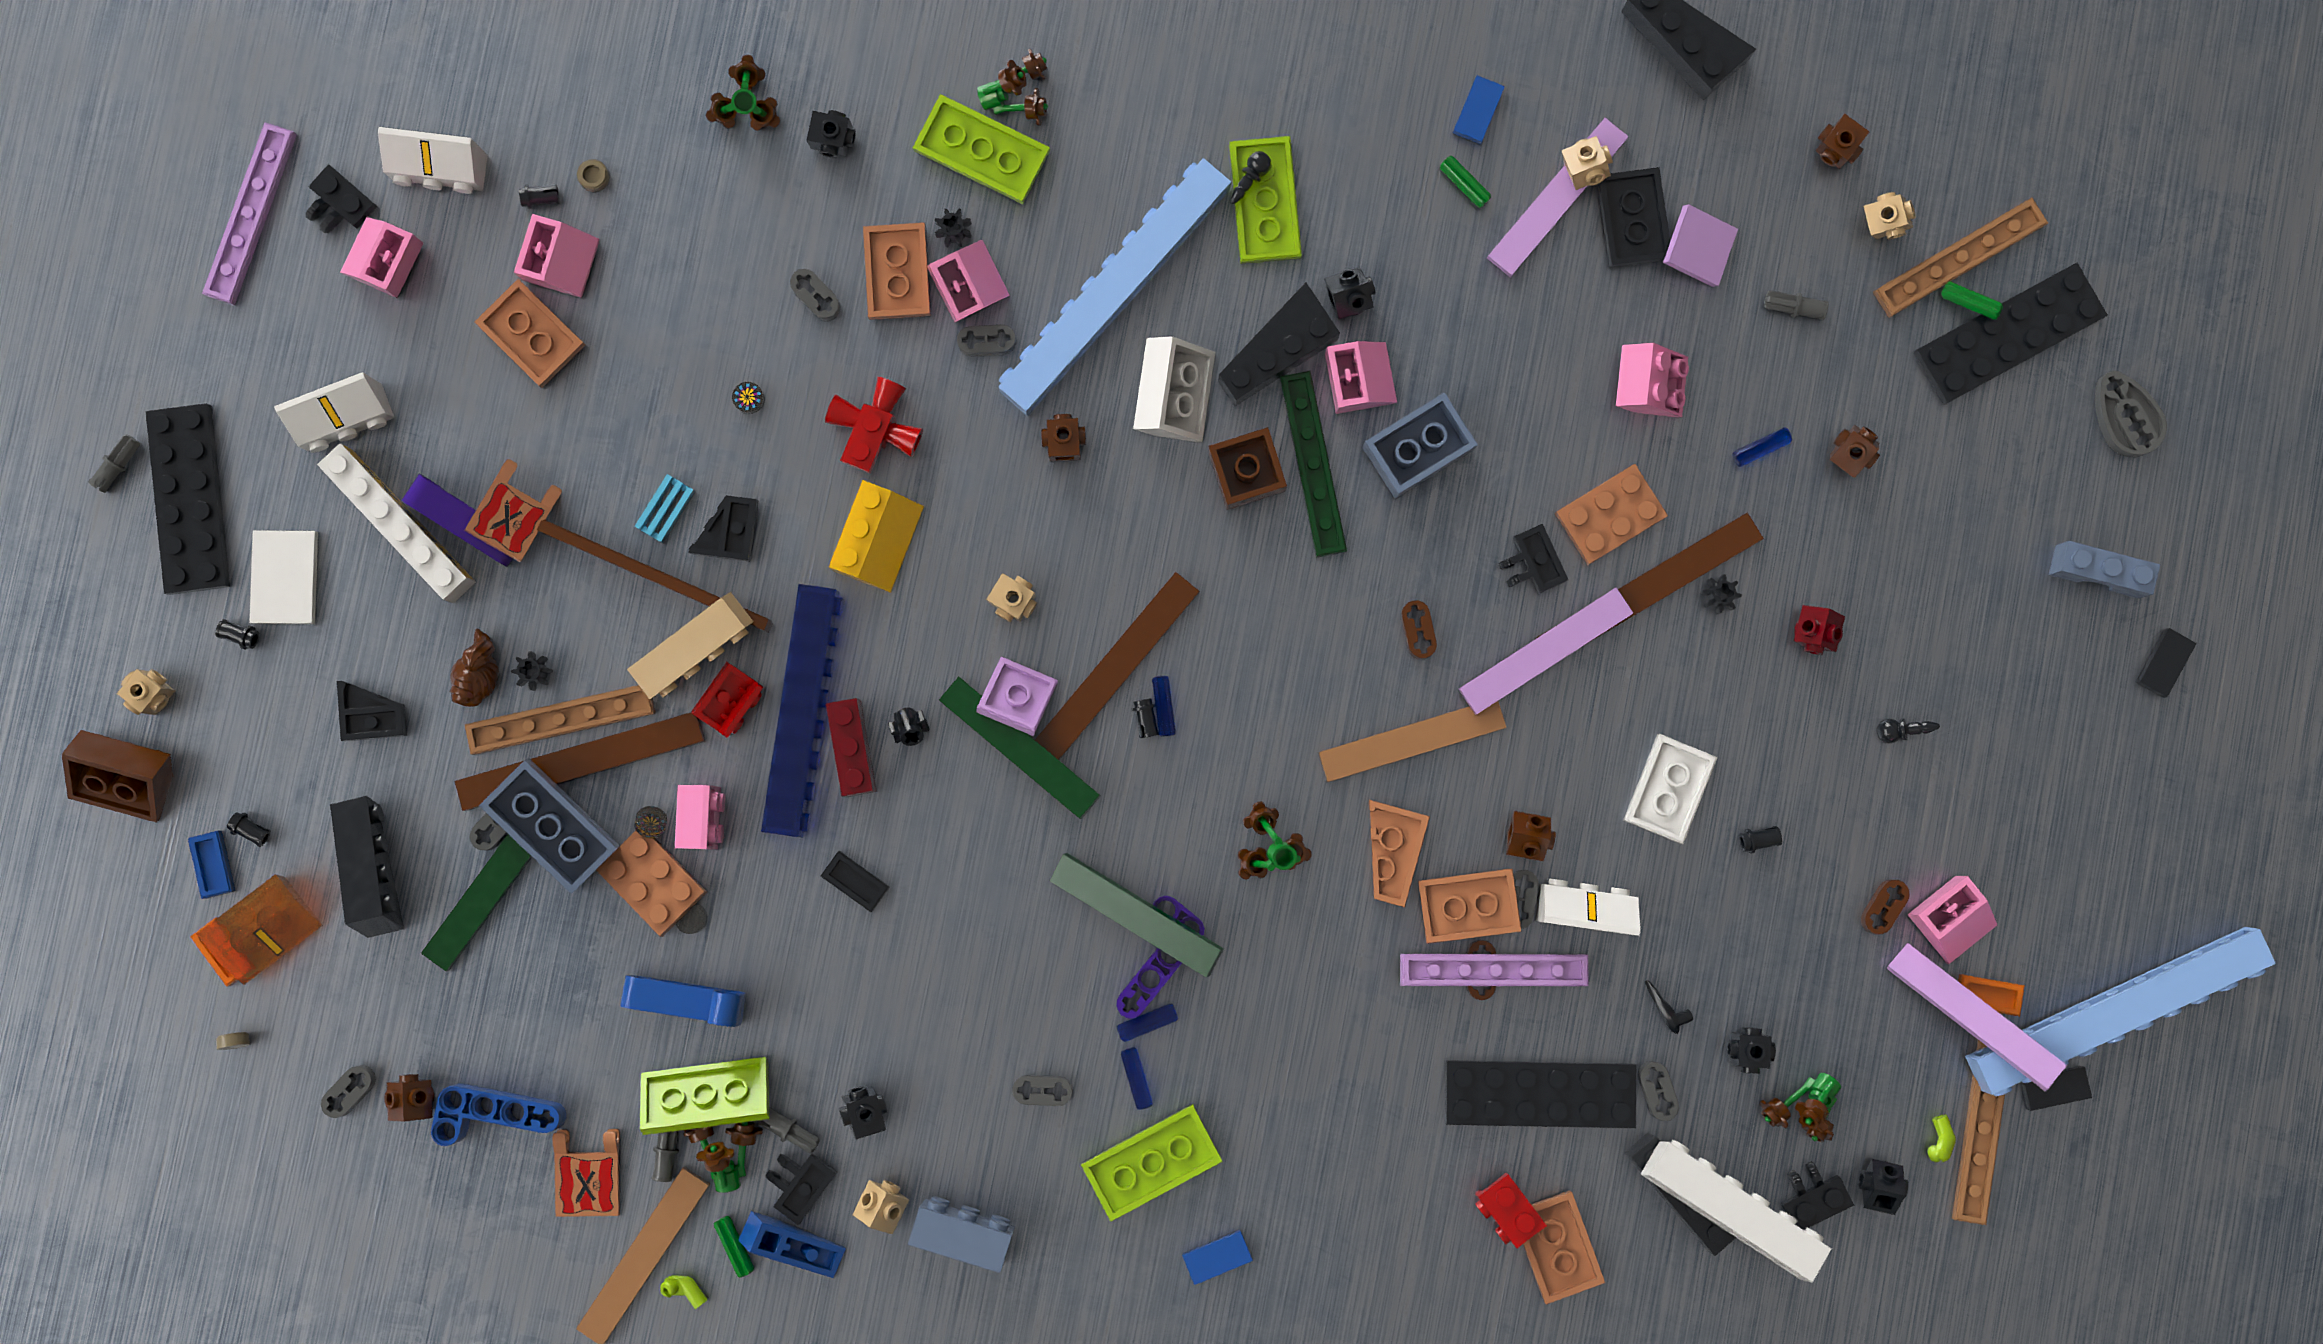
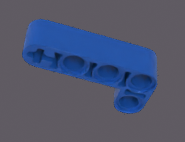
(684, 1000)
(500, 1114)

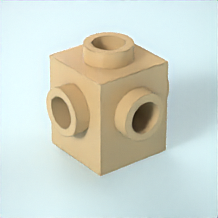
(1587, 162)
(1879, 212)
(1004, 590)
(145, 692)
(881, 1206)

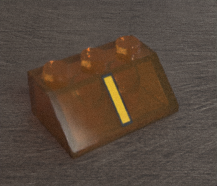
(259, 929)

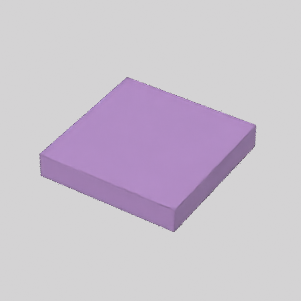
(1700, 245)
(1017, 696)

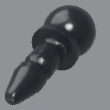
(1257, 165)
(1892, 730)

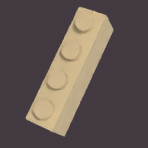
(691, 645)

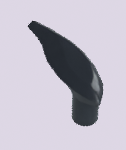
(1666, 1012)

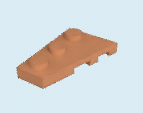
(1396, 848)

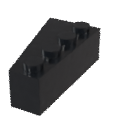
(1690, 42)
(1283, 344)
(365, 868)
(1708, 1233)

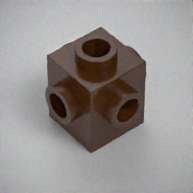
(1841, 142)
(1063, 449)
(1852, 460)
(1530, 836)
(409, 1098)

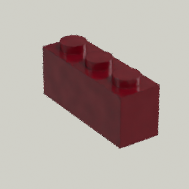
(851, 747)

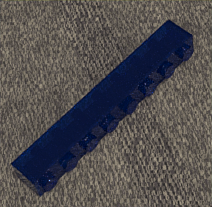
(801, 710)

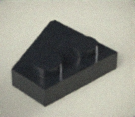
(729, 531)
(367, 714)

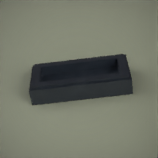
(2166, 662)
(855, 881)
(2068, 1087)

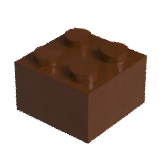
(1247, 468)

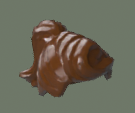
(475, 673)

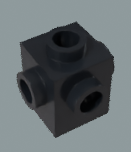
(830, 133)
(1350, 292)
(1739, 1050)
(863, 1111)
(1883, 1186)

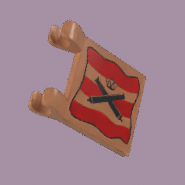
(510, 517)
(586, 1180)

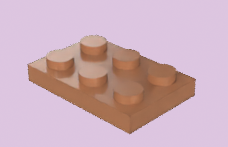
(896, 271)
(530, 333)
(1611, 514)
(651, 882)
(1469, 906)
(1562, 1250)

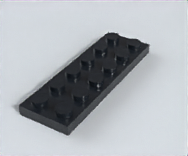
(2023, 329)
(187, 499)
(1540, 1094)

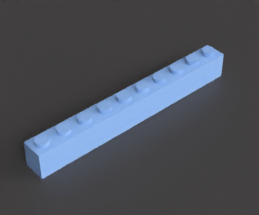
(1114, 287)
(2133, 1005)

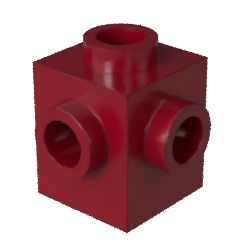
(1819, 629)

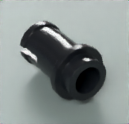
(538, 195)
(246, 637)
(1145, 718)
(250, 830)
(1760, 839)

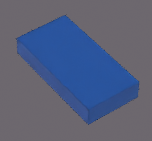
(1478, 109)
(211, 864)
(1217, 1257)

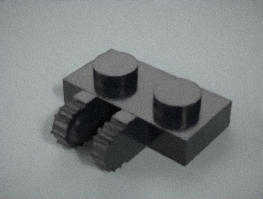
(342, 197)
(1539, 559)
(804, 1188)
(1817, 1202)

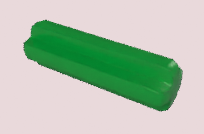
(1465, 181)
(1972, 300)
(734, 1249)

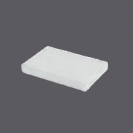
(283, 577)
(1670, 789)

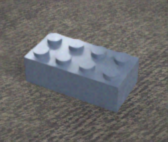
(549, 825)

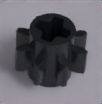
(956, 235)
(1715, 600)
(527, 664)
(908, 726)

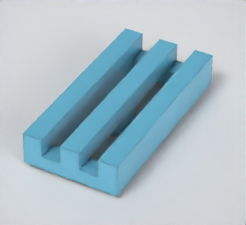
(654, 502)

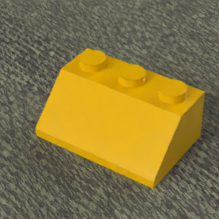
(876, 536)

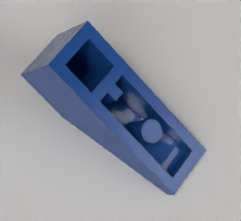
(790, 1245)

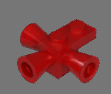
(873, 426)

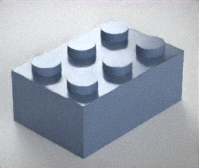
(1419, 445)
(962, 1234)

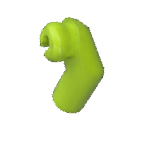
(1946, 1140)
(683, 1286)

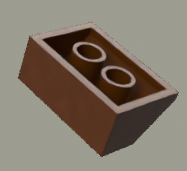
(117, 775)

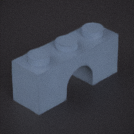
(2090, 564)

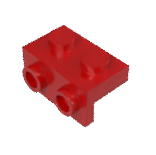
(728, 700)
(1510, 1210)

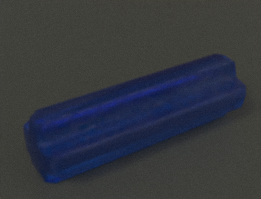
(1762, 447)
(1163, 706)
(1147, 1022)
(1136, 1078)

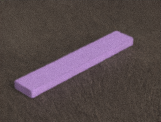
(1547, 208)
(249, 213)
(1545, 651)
(1494, 970)
(1976, 1017)

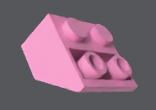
(382, 256)
(556, 256)
(968, 280)
(1360, 376)
(1652, 380)
(699, 817)
(1954, 917)

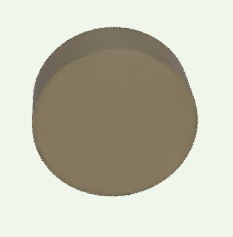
(593, 175)
(232, 1041)

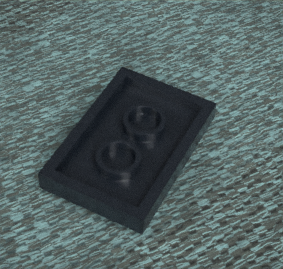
(1634, 217)

